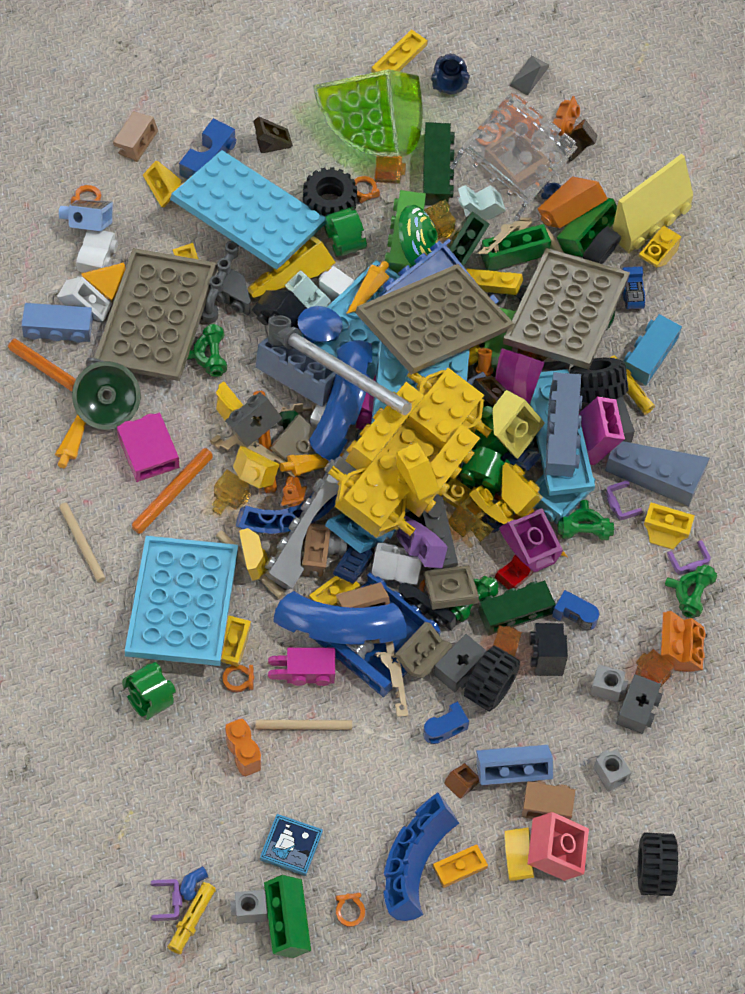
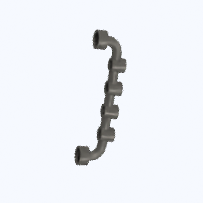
(210, 311)

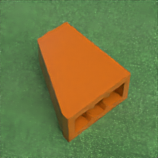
(571, 201)

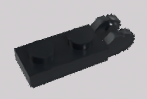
(441, 616)

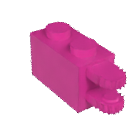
(305, 666)

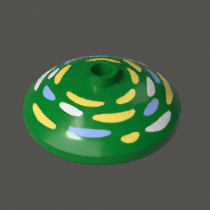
(416, 233)

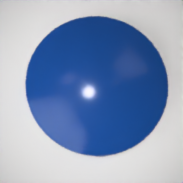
(320, 324)

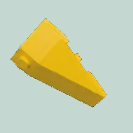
(310, 259)

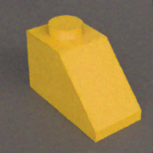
(255, 468)
(417, 472)

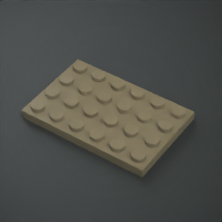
(566, 308)
(156, 313)
(434, 318)

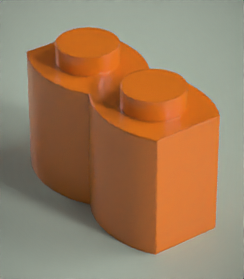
(243, 747)

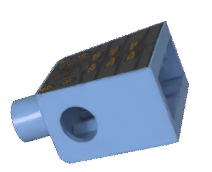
(88, 214)

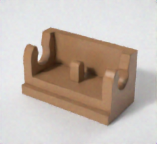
(136, 135)
(316, 549)

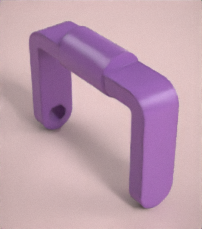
(614, 505)
(691, 566)
(176, 900)

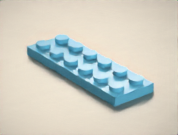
(582, 477)

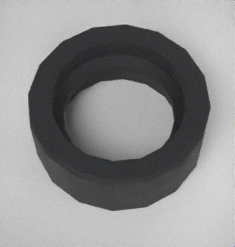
(602, 246)

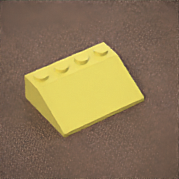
(653, 204)

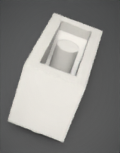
(82, 294)

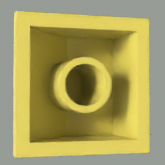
(515, 423)

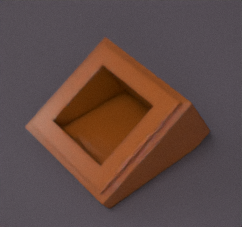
(462, 780)

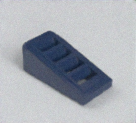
(525, 461)
(354, 562)

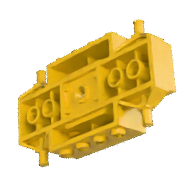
(442, 424)

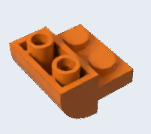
(682, 642)

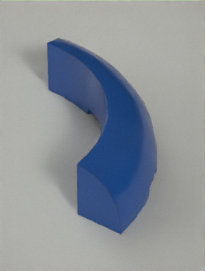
(343, 404)
(276, 520)
(338, 623)
(410, 855)

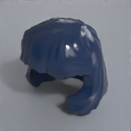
(450, 74)

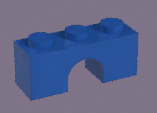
(215, 137)

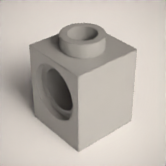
(604, 691)
(612, 779)
(254, 897)

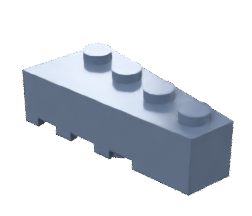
(296, 371)
(563, 425)
(658, 470)

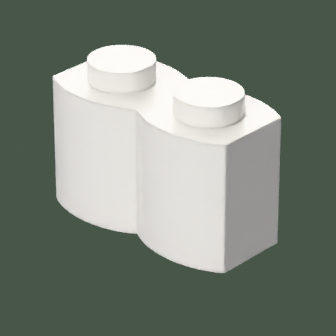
(96, 250)
(395, 563)

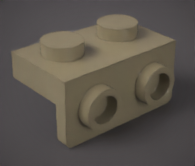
(422, 651)

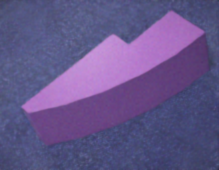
(423, 544)

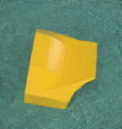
(226, 401)
(667, 526)
(254, 554)
(235, 640)

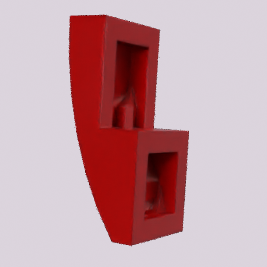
(513, 573)

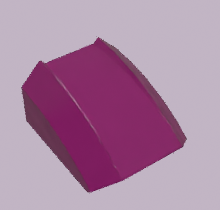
(518, 373)
(533, 540)

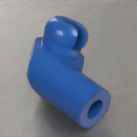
(189, 883)

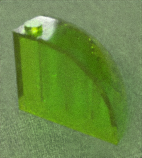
(374, 111)

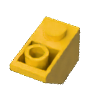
(661, 247)
(517, 491)

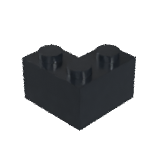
(278, 304)
(548, 649)

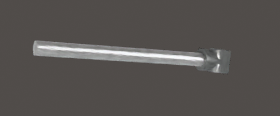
(282, 334)

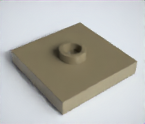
(295, 440)
(451, 587)

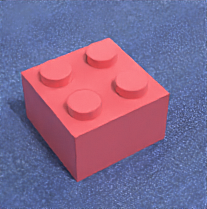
(558, 846)

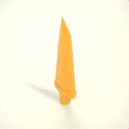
(372, 282)
(71, 442)
(304, 463)

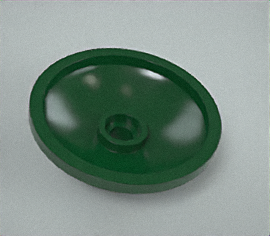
(89, 399)

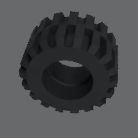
(329, 182)
(604, 379)
(491, 678)
(657, 864)

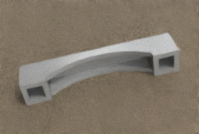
(285, 566)

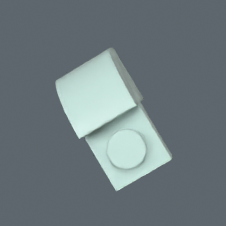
(485, 203)
(307, 291)

